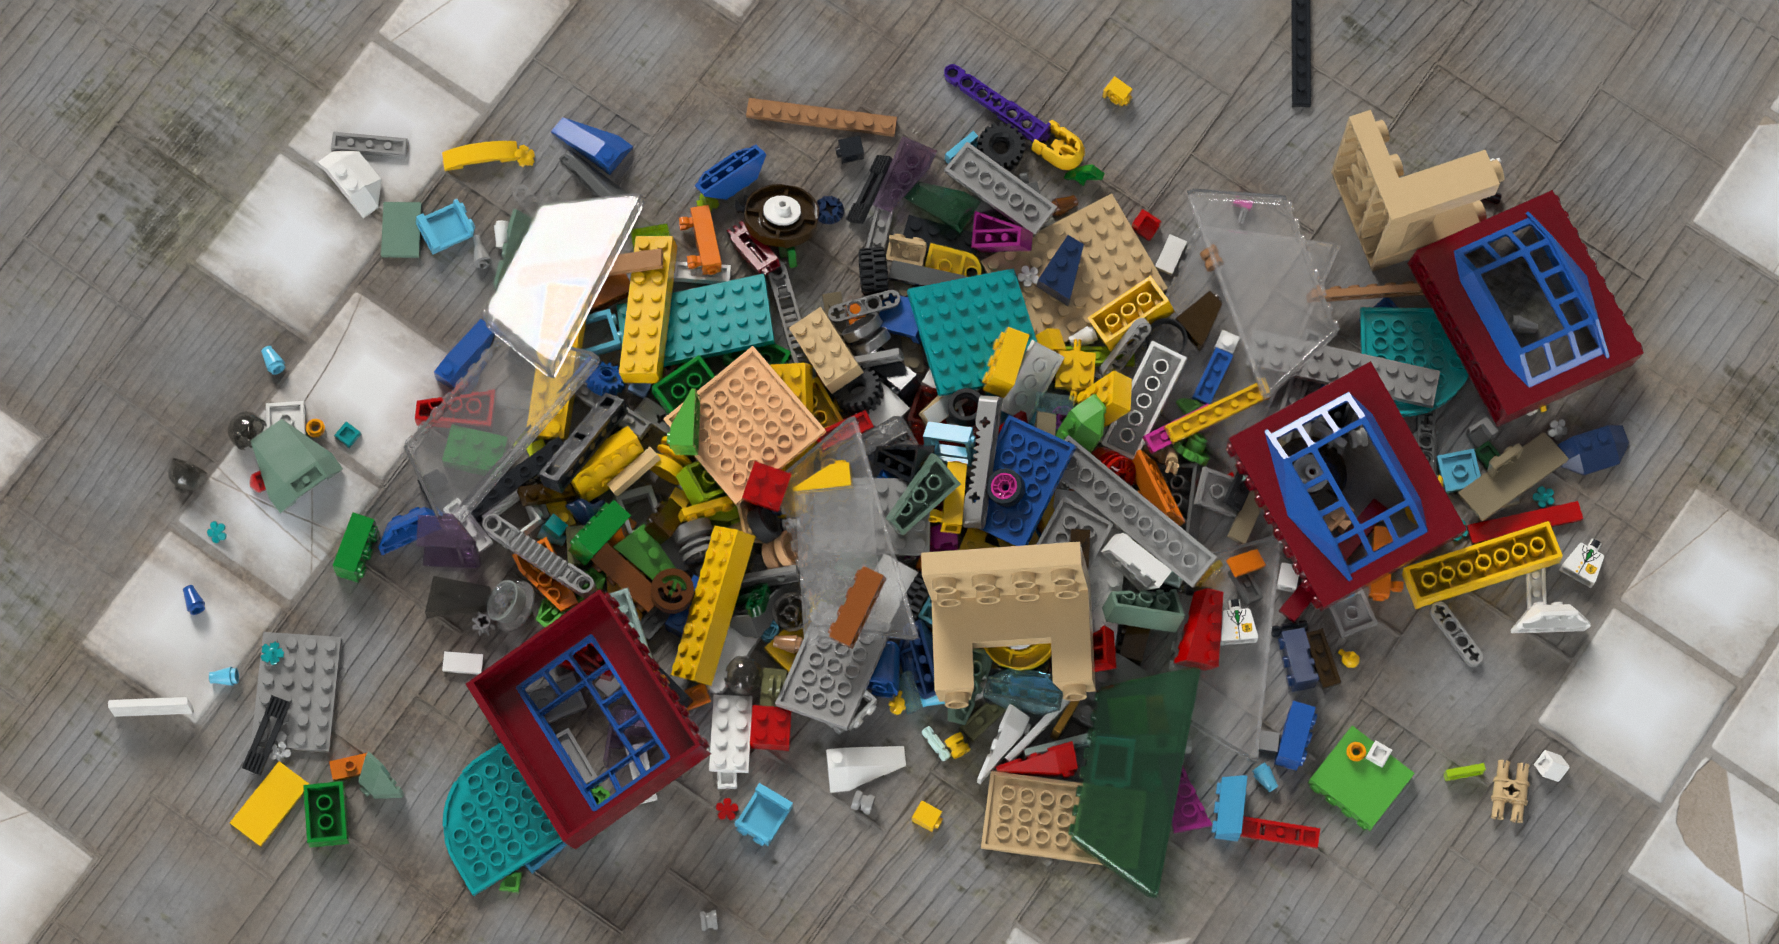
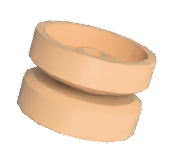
(779, 552)

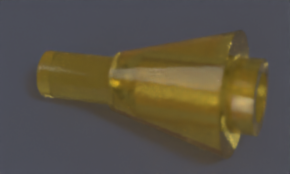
(1215, 566)

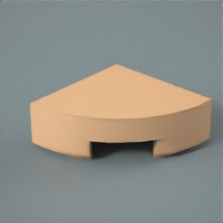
(1344, 525)

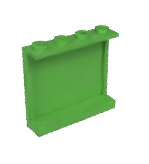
(1361, 786)

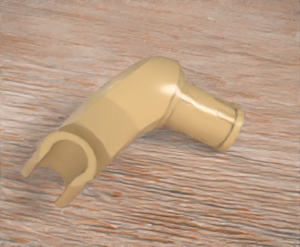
(1166, 456)

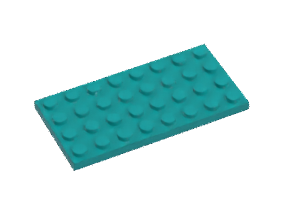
(715, 320)

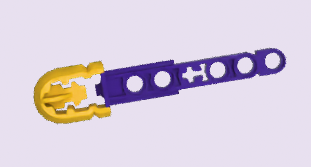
(1039, 131)

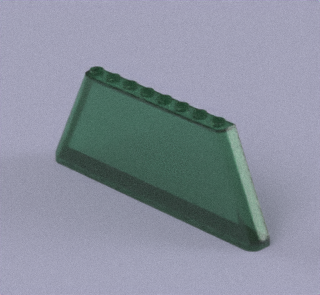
(1134, 774)

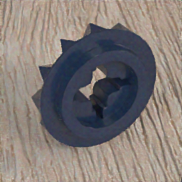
(837, 212)

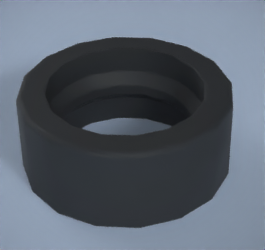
(960, 394)
(764, 524)

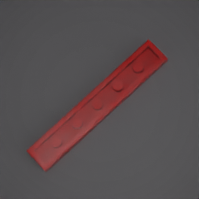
(1498, 527)

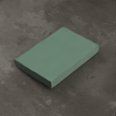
(400, 231)

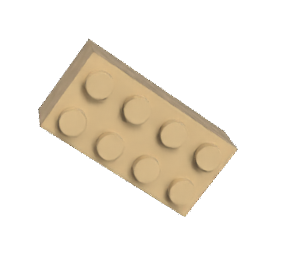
(826, 350)

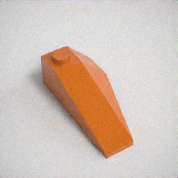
(553, 590)

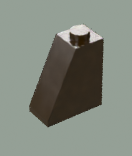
(1200, 318)

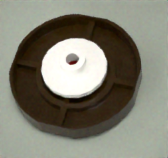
(781, 215)
(1309, 469)

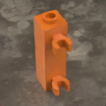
(705, 239)
(1381, 589)

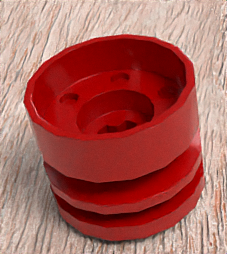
(1117, 463)

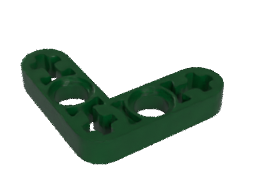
(756, 599)

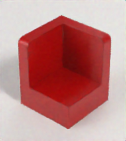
(1146, 225)

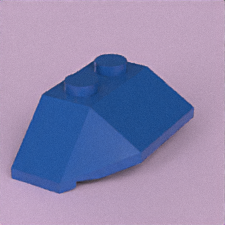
(732, 173)
(402, 530)

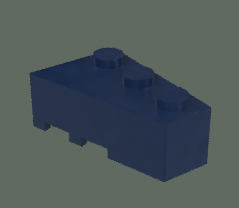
(1061, 271)
(1297, 660)

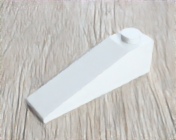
(1010, 733)
(861, 765)

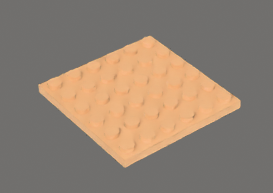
(748, 419)

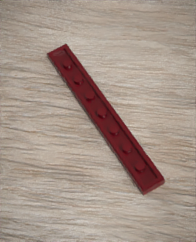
(1300, 599)

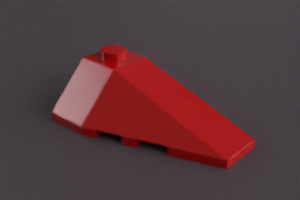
(1055, 762)

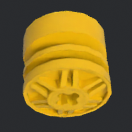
(670, 464)

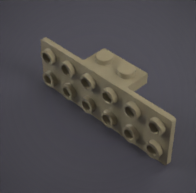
(1512, 475)

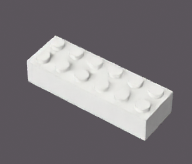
(1148, 397)

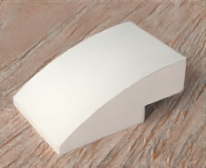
(890, 406)

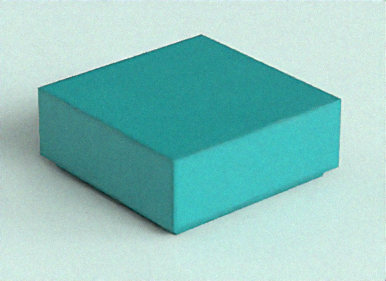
(347, 434)
(555, 526)

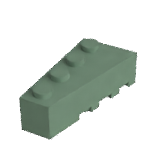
(922, 495)
(1145, 609)

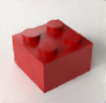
(766, 486)
(770, 728)

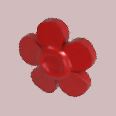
(726, 809)

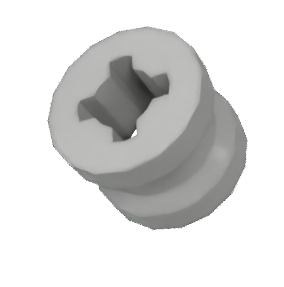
(708, 920)

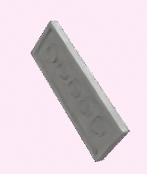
(1000, 189)

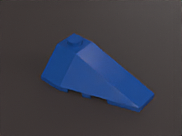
(598, 146)
(464, 354)

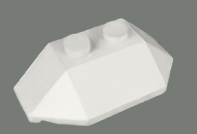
(354, 179)
(1551, 619)

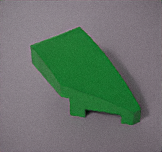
(1084, 173)
(790, 254)

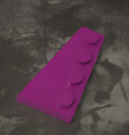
(1188, 809)

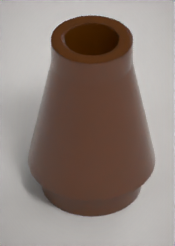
(1064, 204)

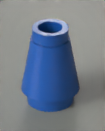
(193, 600)

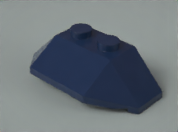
(1595, 449)
(919, 659)

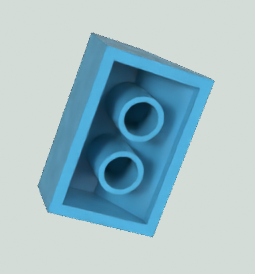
(1229, 807)

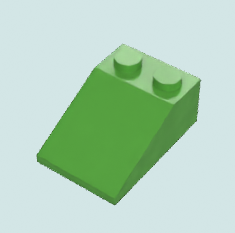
(685, 427)

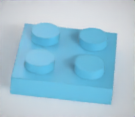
(1458, 469)

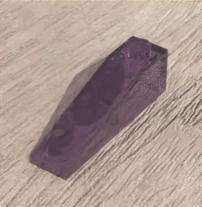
(906, 169)

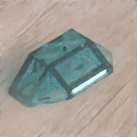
(1025, 690)

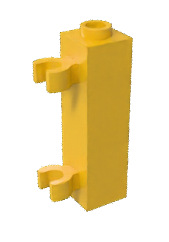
(953, 504)

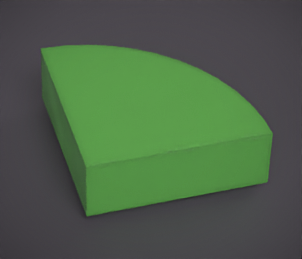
(1188, 405)
(511, 883)

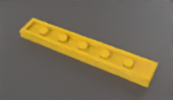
(1214, 413)

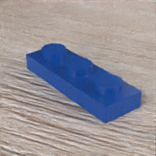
(1212, 376)

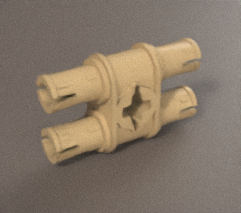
(1519, 788)

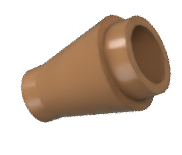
(788, 643)

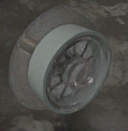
(511, 604)

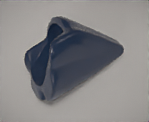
(584, 510)

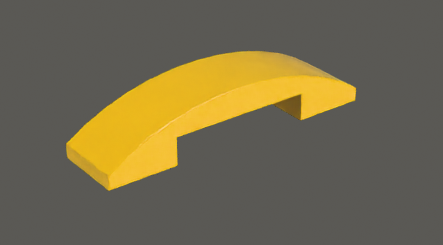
(479, 153)

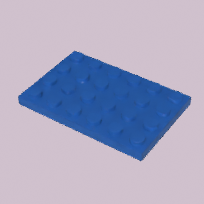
(1041, 464)

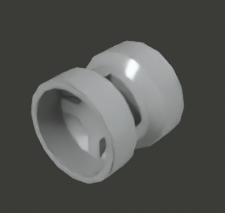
(863, 802)

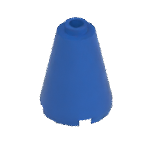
(887, 672)

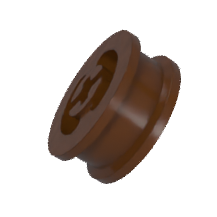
(685, 596)

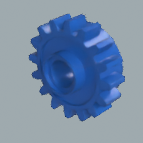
(605, 380)

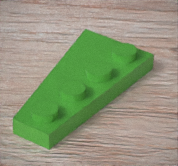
(646, 555)

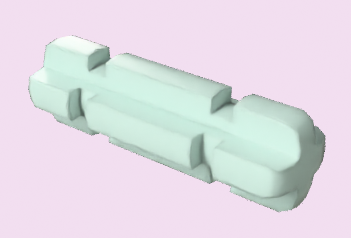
(936, 743)

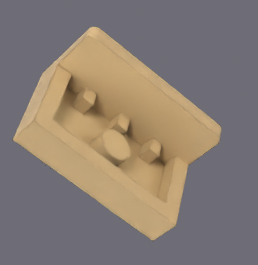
(906, 249)

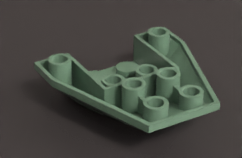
(291, 463)

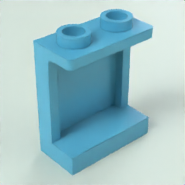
(445, 227)
(763, 815)

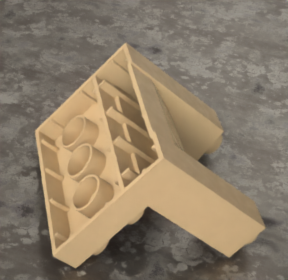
(1411, 211)
(1010, 601)

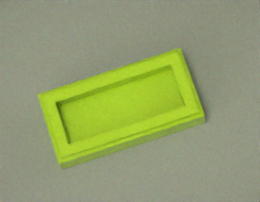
(1463, 772)

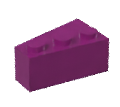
(999, 236)

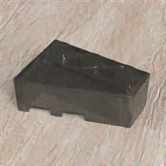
(456, 597)

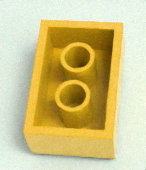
(1005, 362)
(1115, 394)

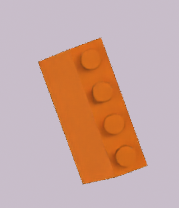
(1154, 487)

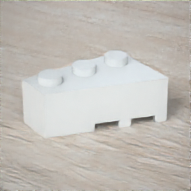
(1135, 562)

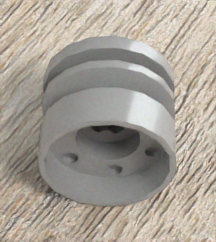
(695, 540)

